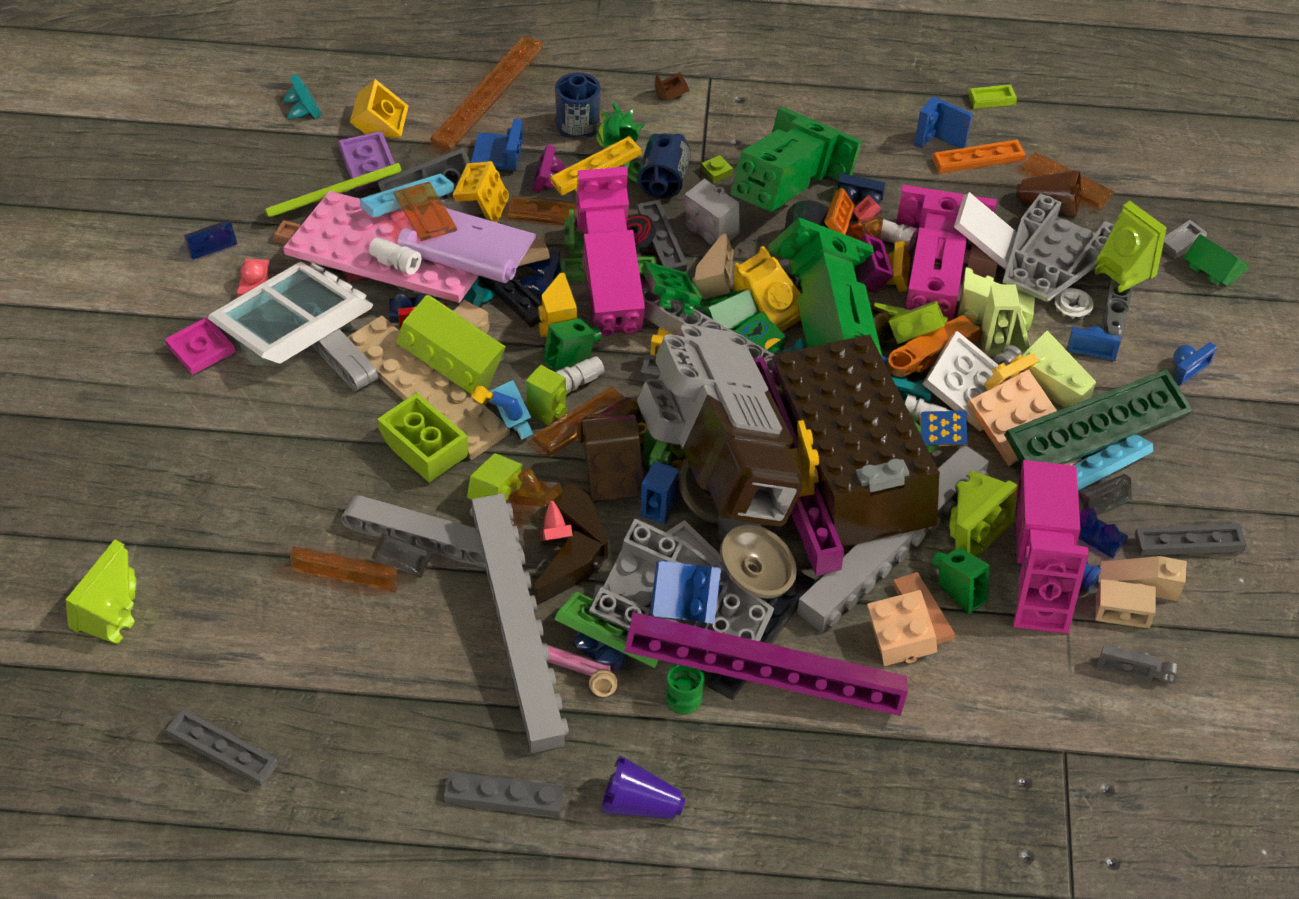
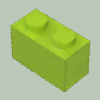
(917, 322)
(546, 395)
(495, 477)

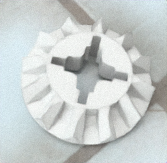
(1071, 296)

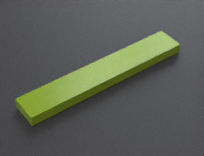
(338, 188)

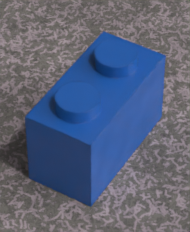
(659, 492)

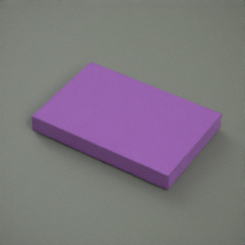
(365, 155)

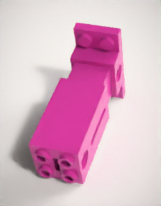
(938, 247)
(609, 251)
(1047, 547)

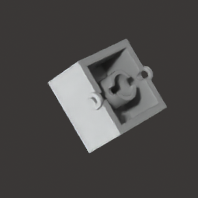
(711, 212)

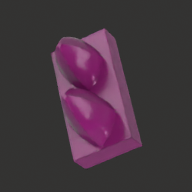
(546, 166)

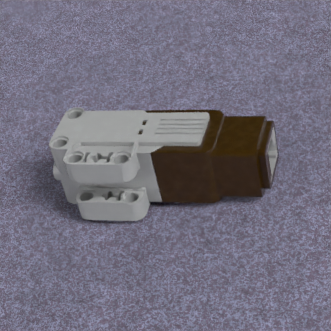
(725, 422)

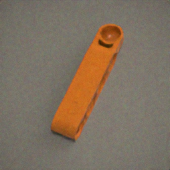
(924, 350)

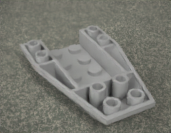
(1052, 251)
(632, 581)

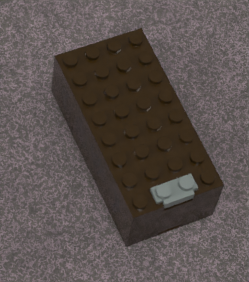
(869, 451)

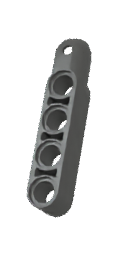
(1116, 309)

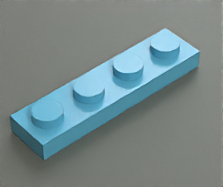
(385, 201)
(1112, 459)

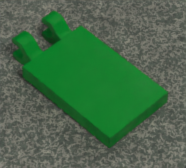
(672, 285)

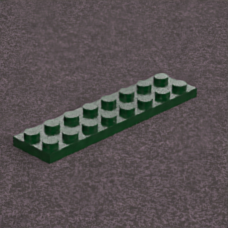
(1100, 421)

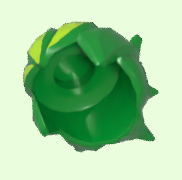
(617, 127)

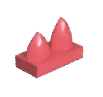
(554, 525)

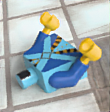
(510, 406)

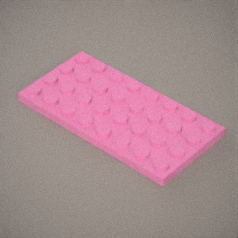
(340, 238)

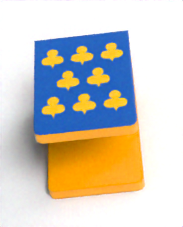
(944, 428)

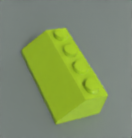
(450, 344)

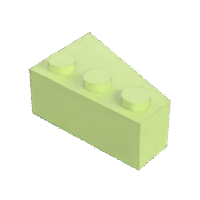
(975, 296)
(1003, 321)
(1059, 372)

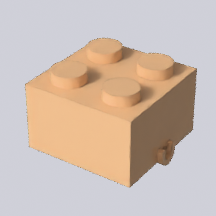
(902, 628)

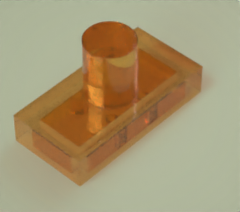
(534, 491)

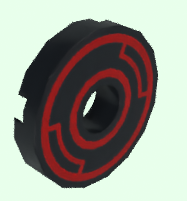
(644, 230)

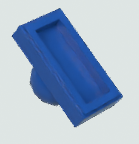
(1093, 343)
(1191, 362)

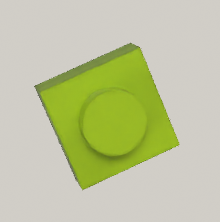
(716, 169)

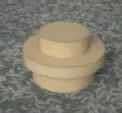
(603, 683)

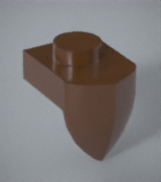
(670, 87)

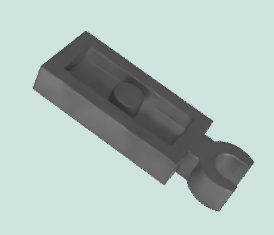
(1135, 664)

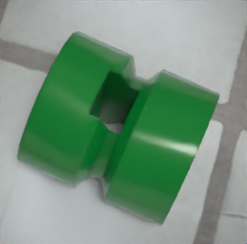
(684, 689)

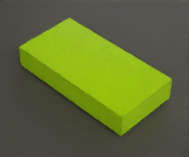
(992, 96)

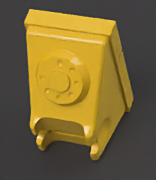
(770, 288)

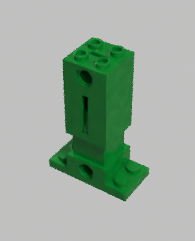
(787, 158)
(832, 300)

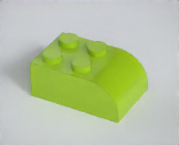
(423, 437)

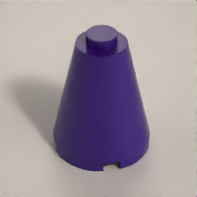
(640, 793)

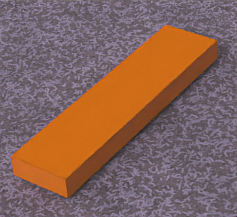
(978, 156)
(839, 212)

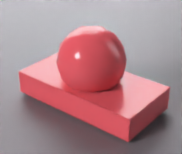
(253, 274)

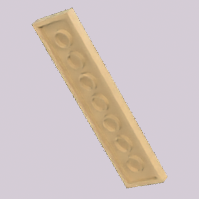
(409, 375)

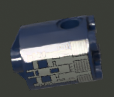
(577, 104)
(664, 165)

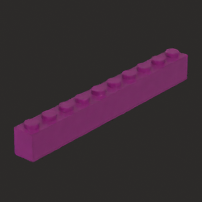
(809, 511)
(766, 664)

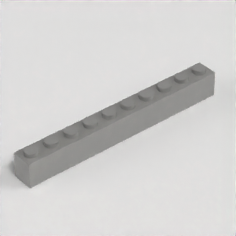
(874, 559)
(518, 624)

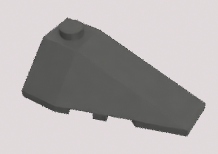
(449, 165)

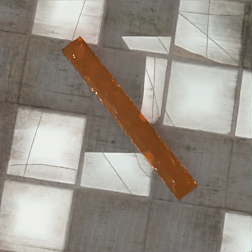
(486, 93)

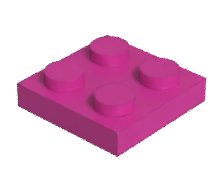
(200, 345)

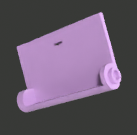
(475, 247)

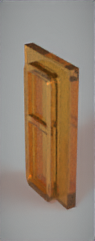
(425, 211)

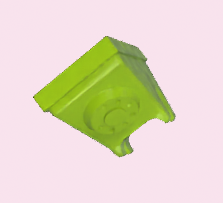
(1132, 248)
(982, 511)
(104, 596)

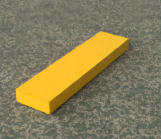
(607, 158)

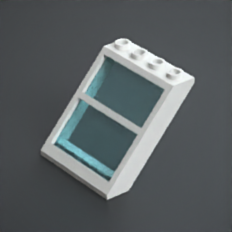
(291, 311)

